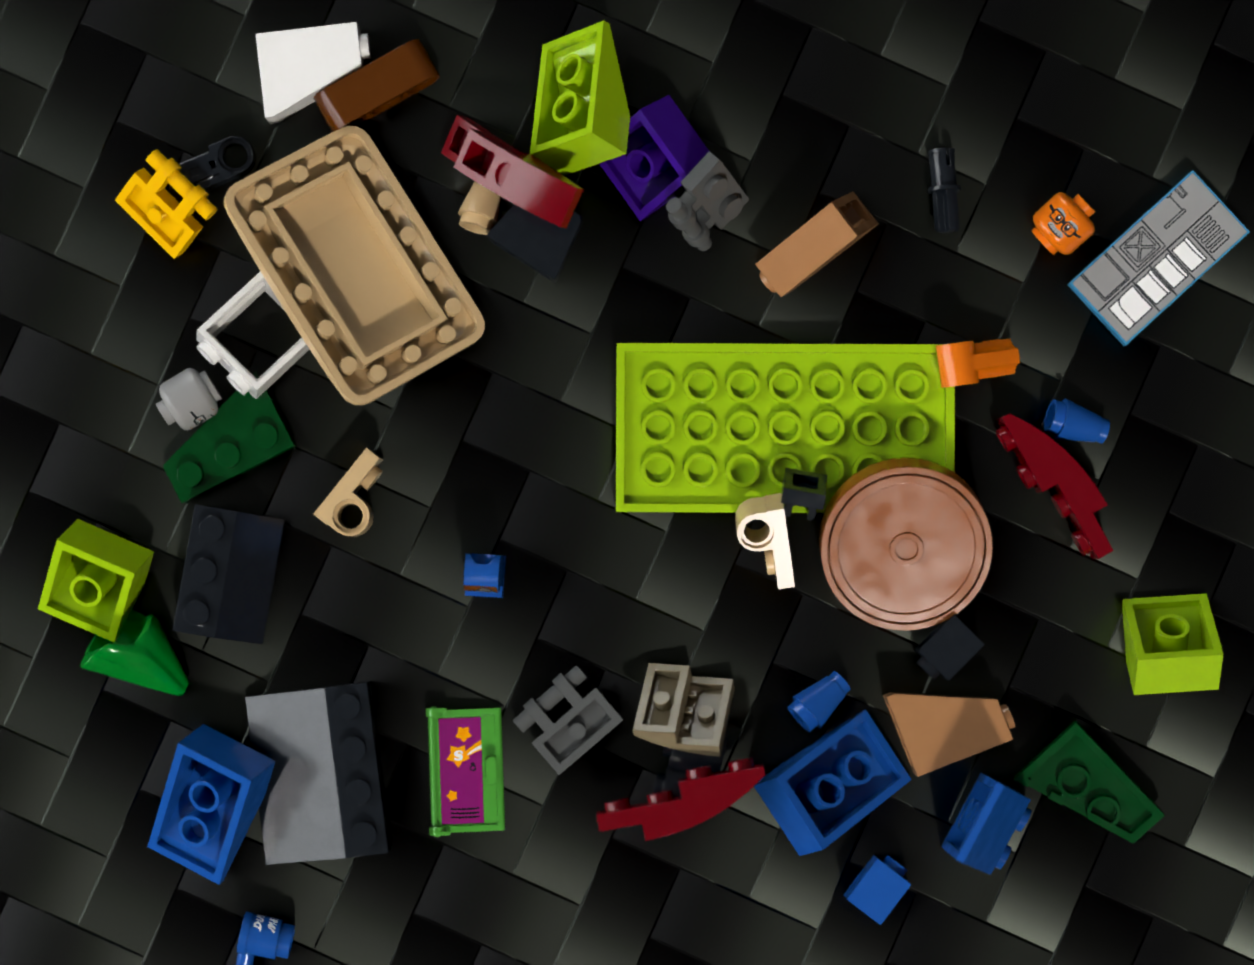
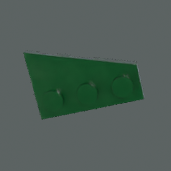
(1088, 780)

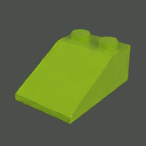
(580, 102)

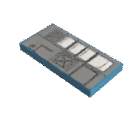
(1158, 258)

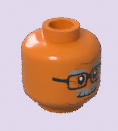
(1063, 223)

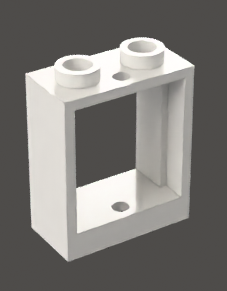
(215, 352)

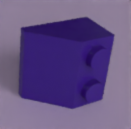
(658, 157)

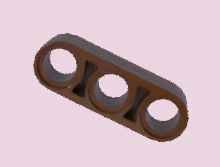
(377, 86)

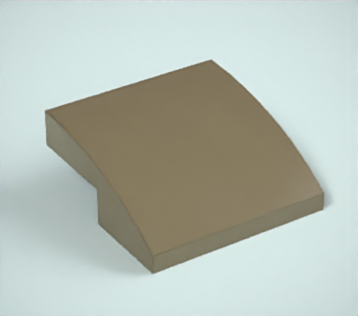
(684, 709)

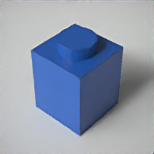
(878, 887)

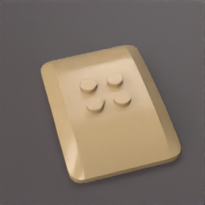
(353, 265)

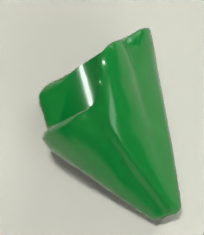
(138, 656)

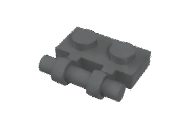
(717, 196)
(577, 729)

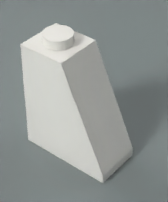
(304, 62)

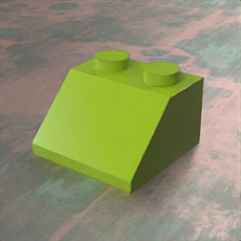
(94, 579)
(1171, 644)

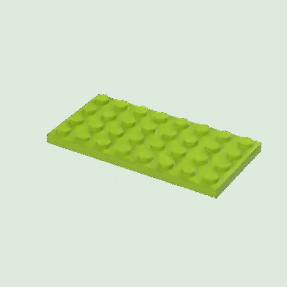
(726, 419)

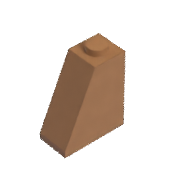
(815, 244)
(947, 727)

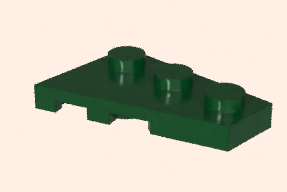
(228, 445)

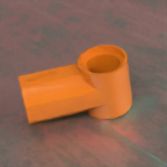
(969, 361)

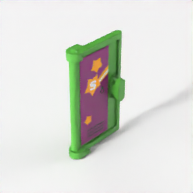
(464, 787)

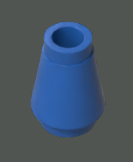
(1075, 423)
(817, 702)

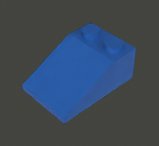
(832, 784)
(209, 802)
(986, 825)

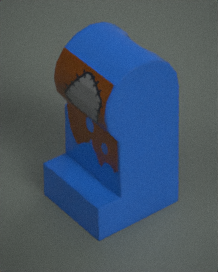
(484, 575)

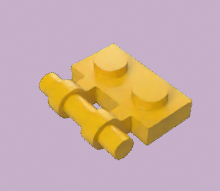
(158, 211)

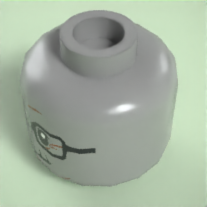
(188, 399)

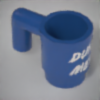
(263, 938)

